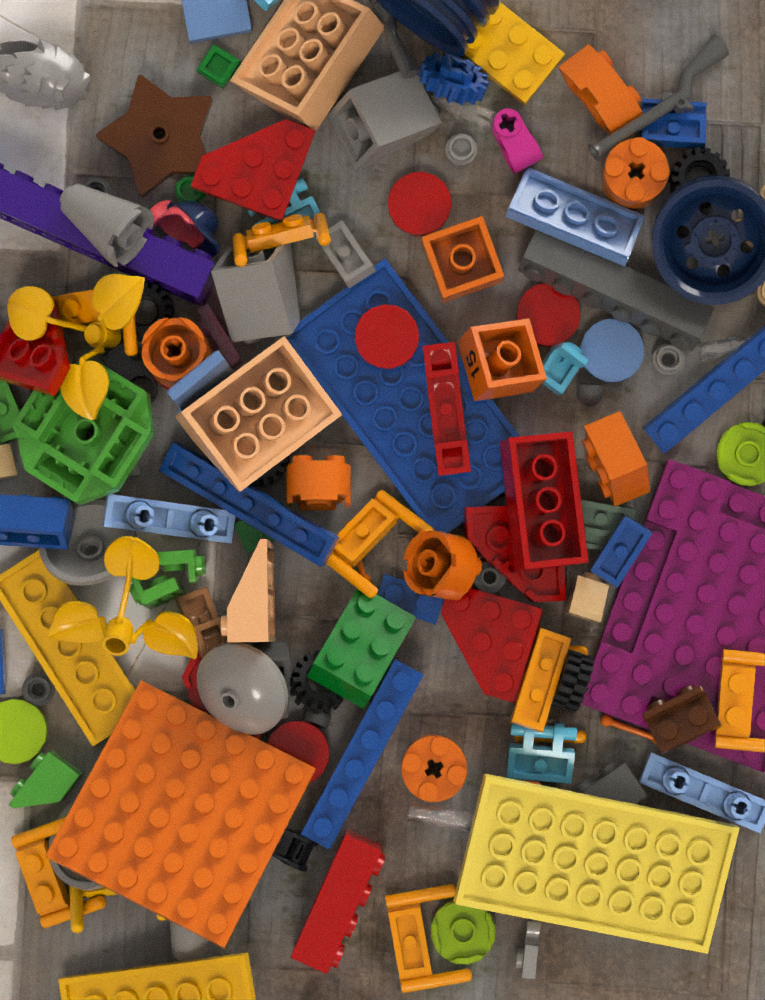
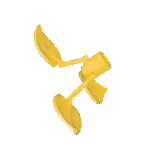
(116, 300)
(80, 622)

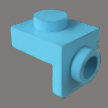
(561, 366)

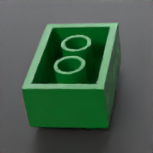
(361, 647)

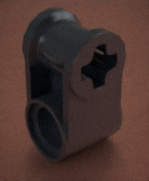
(289, 846)

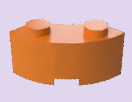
(601, 89)

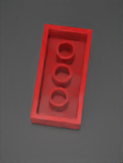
(543, 501)
(337, 901)

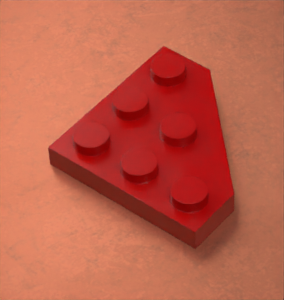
(257, 169)
(35, 363)
(490, 535)
(494, 639)

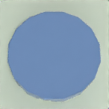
(612, 350)

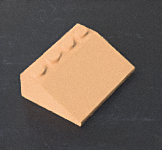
(308, 57)
(259, 414)
(252, 606)

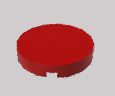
(419, 204)
(551, 314)
(386, 336)
(304, 743)

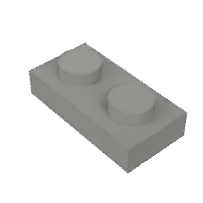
(347, 255)

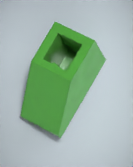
(49, 783)

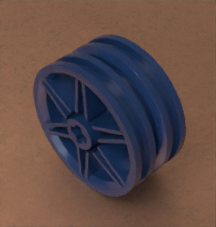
(443, 23)
(671, 251)

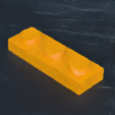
(540, 680)

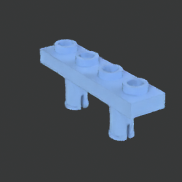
(168, 518)
(703, 792)

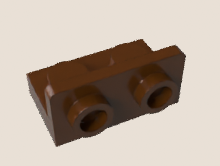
(681, 718)

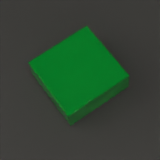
(218, 66)

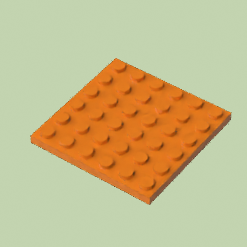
(181, 814)

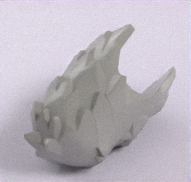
(41, 75)

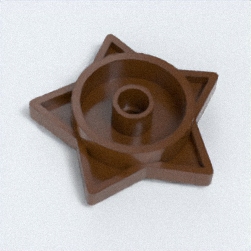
(156, 111)

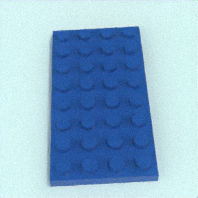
(392, 406)

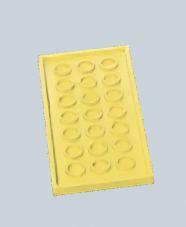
(595, 864)

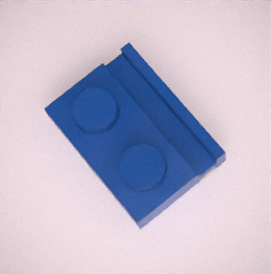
(677, 129)

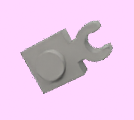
(527, 957)

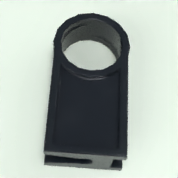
(128, 367)

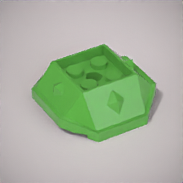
(81, 469)

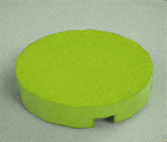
(742, 454)
(21, 731)
(462, 933)

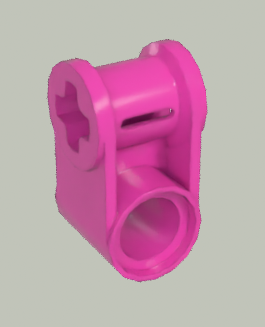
(518, 146)

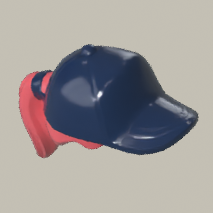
(188, 223)

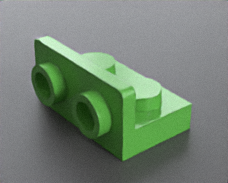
(177, 561)
(161, 591)

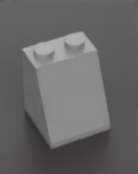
(383, 118)
(259, 296)

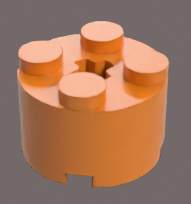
(635, 155)
(171, 335)
(318, 483)
(441, 565)
(428, 786)

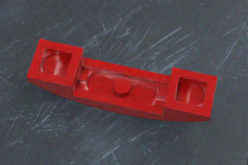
(446, 408)

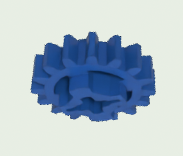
(453, 78)

